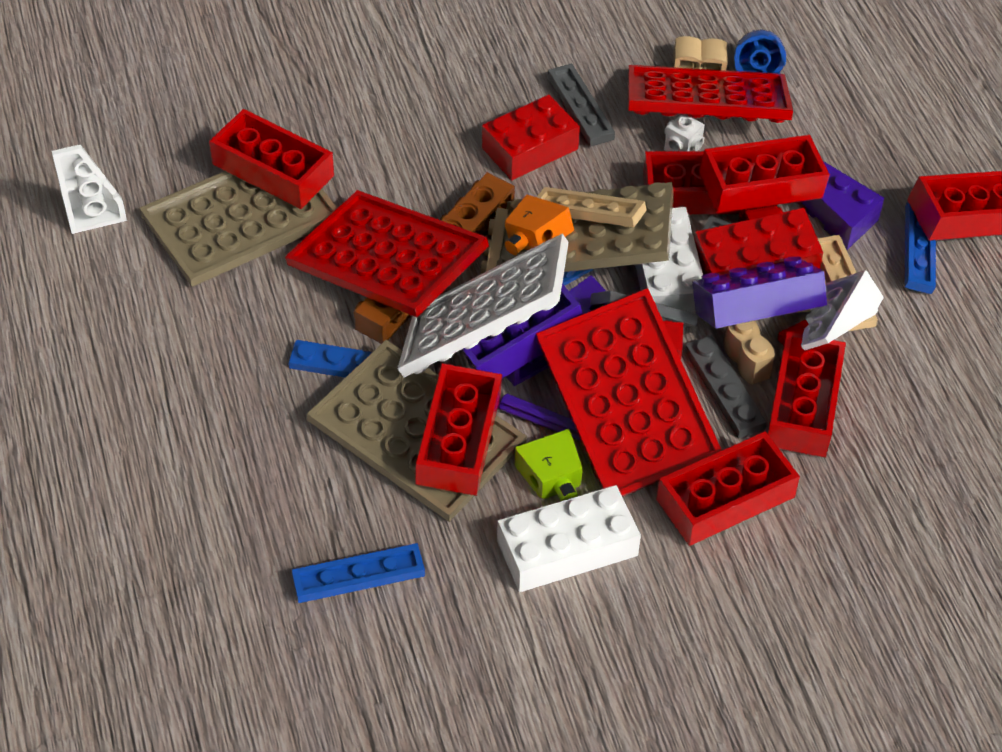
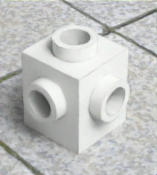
(684, 134)

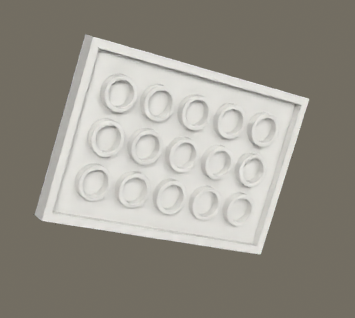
(485, 306)

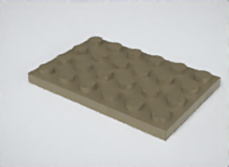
(228, 224)
(611, 245)
(384, 422)

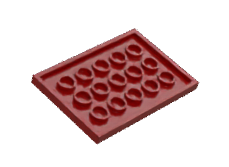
(709, 93)
(387, 252)
(628, 393)

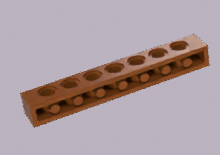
(469, 213)

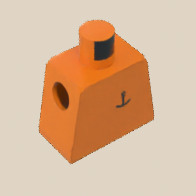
(535, 223)

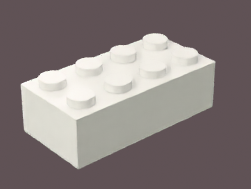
(672, 280)
(568, 538)

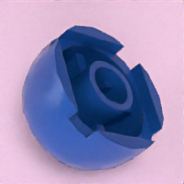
(760, 52)

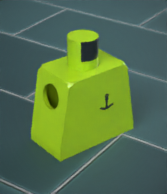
(551, 465)

